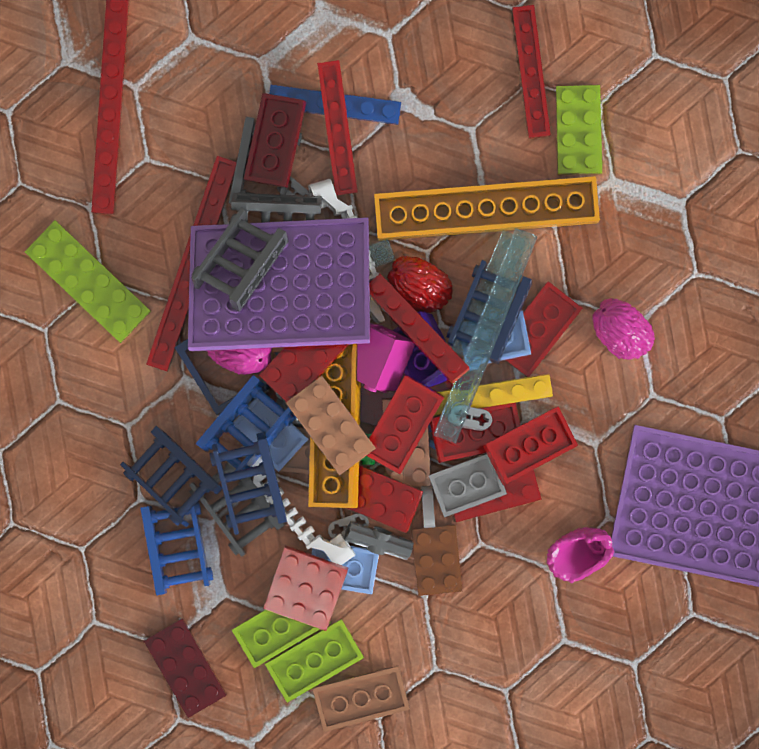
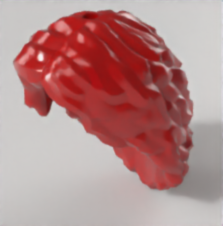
(420, 283)

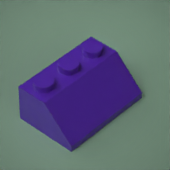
(419, 366)

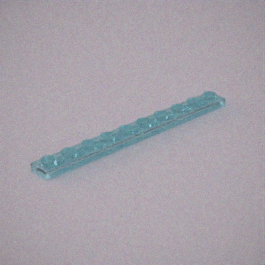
(486, 335)

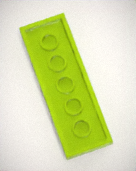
(87, 281)

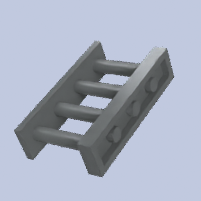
(245, 145)
(277, 203)
(250, 277)
(257, 503)

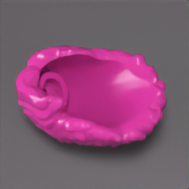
(623, 329)
(242, 360)
(579, 553)

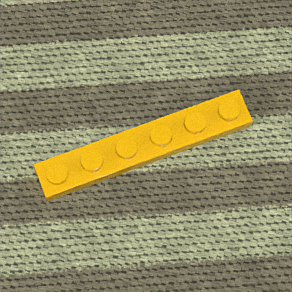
(507, 392)

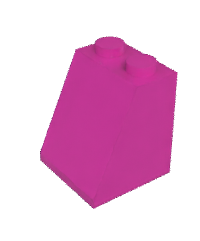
(383, 359)

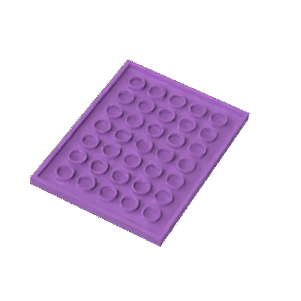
(307, 297)
(689, 506)

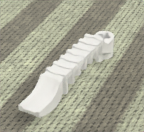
(329, 199)
(336, 549)

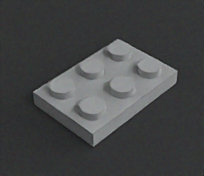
(466, 485)

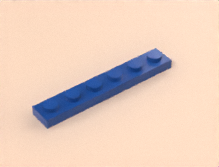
(357, 107)

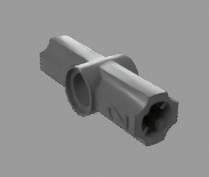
(378, 540)

